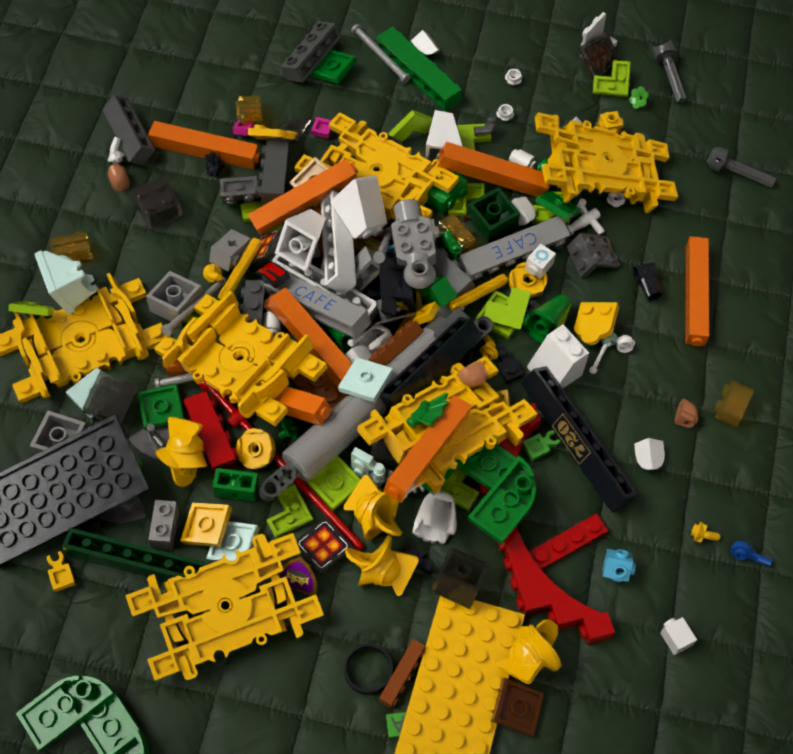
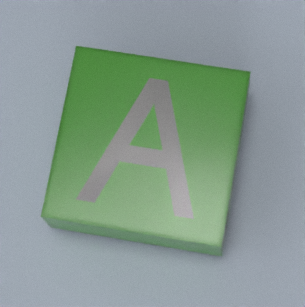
(395, 723)

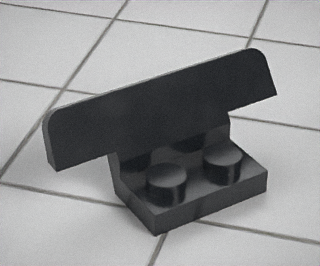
(394, 288)

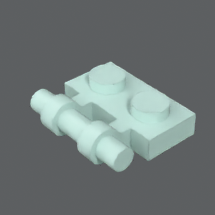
(363, 464)

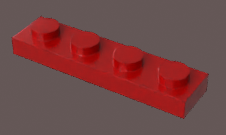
(568, 542)

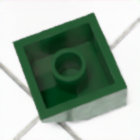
(493, 214)

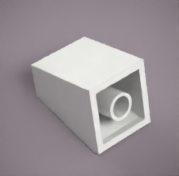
(442, 130)
(361, 207)
(300, 238)
(561, 355)

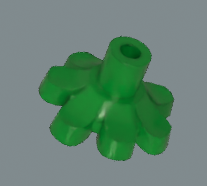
(289, 430)

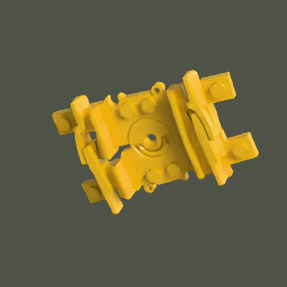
(581, 164)
(400, 174)

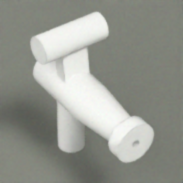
(586, 219)

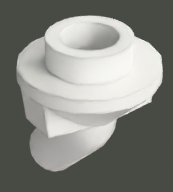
(115, 156)

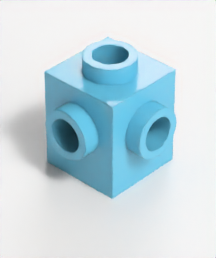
(618, 565)

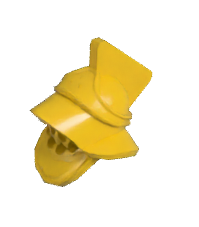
(183, 450)
(373, 509)
(384, 566)
(532, 652)

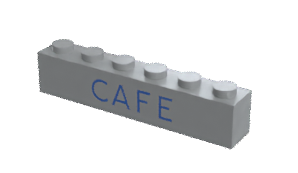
(513, 247)
(326, 306)

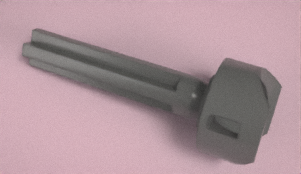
(666, 54)
(737, 167)

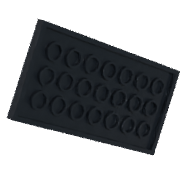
(67, 487)

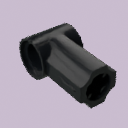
(647, 277)

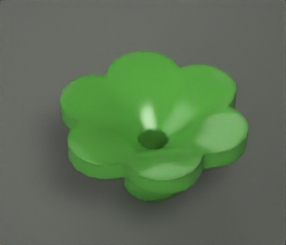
(639, 97)

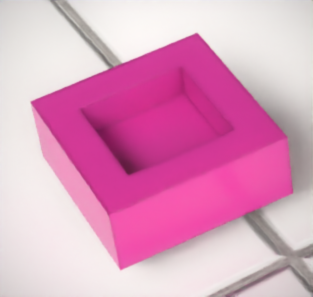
(321, 128)
(242, 129)

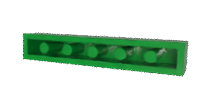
(422, 71)

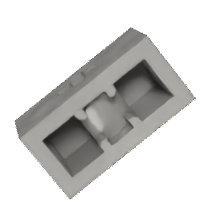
(228, 250)
(365, 268)
(164, 525)

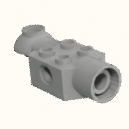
(414, 244)

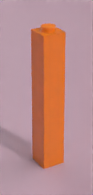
(201, 143)
(492, 169)
(303, 196)
(697, 291)
(299, 323)
(304, 405)
(426, 449)

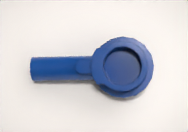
(742, 550)

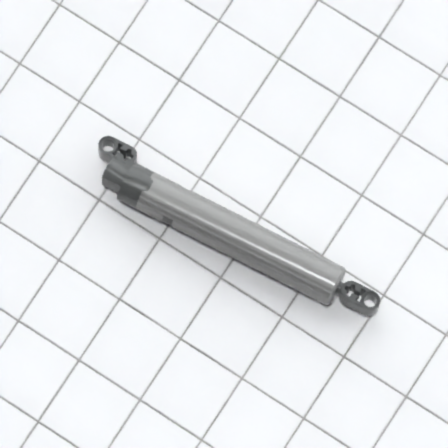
(325, 442)

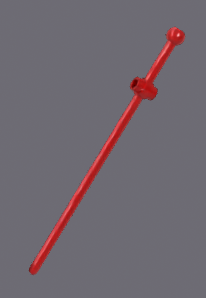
(237, 419)

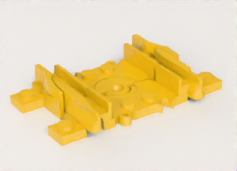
(61, 335)
(255, 378)
(485, 424)
(221, 628)

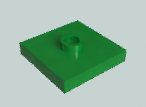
(334, 66)
(557, 205)
(159, 405)

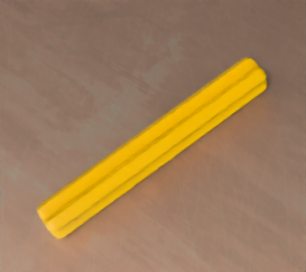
(241, 267)
(478, 292)

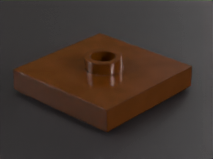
(517, 707)

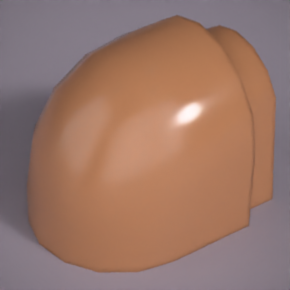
(118, 177)
(473, 374)
(686, 414)

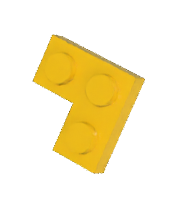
(424, 314)

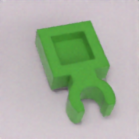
(538, 446)

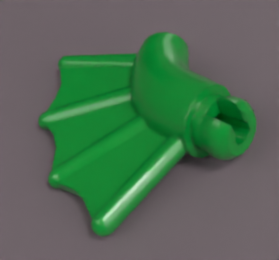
(450, 245)
(428, 411)

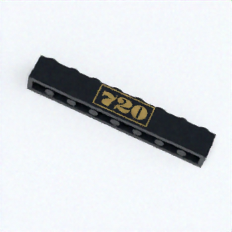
(579, 439)

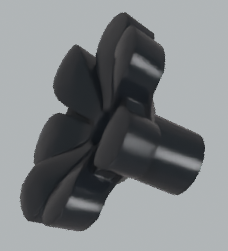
(214, 164)

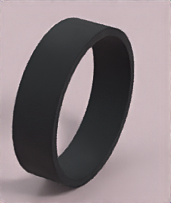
(368, 647)

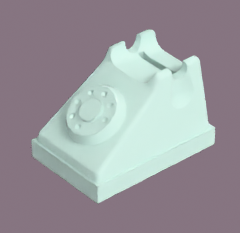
(65, 280)

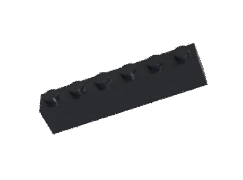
(432, 362)

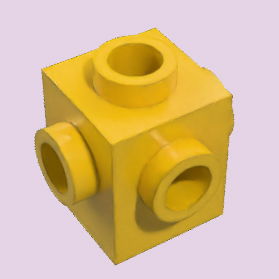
(611, 120)

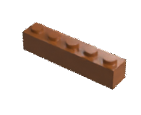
(396, 343)
(402, 674)

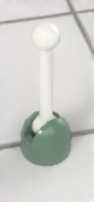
(608, 342)

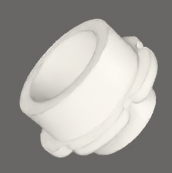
(513, 77)
(505, 112)
(616, 203)
(625, 343)

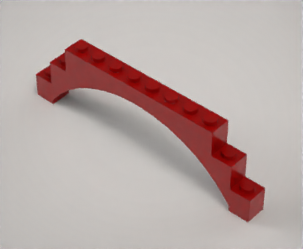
(534, 589)

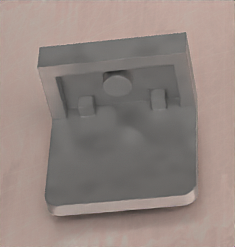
(239, 189)
(591, 252)

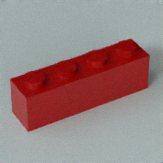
(215, 440)

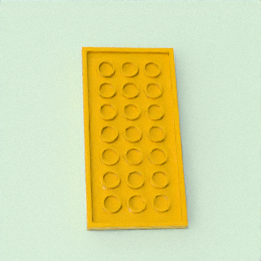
(459, 680)

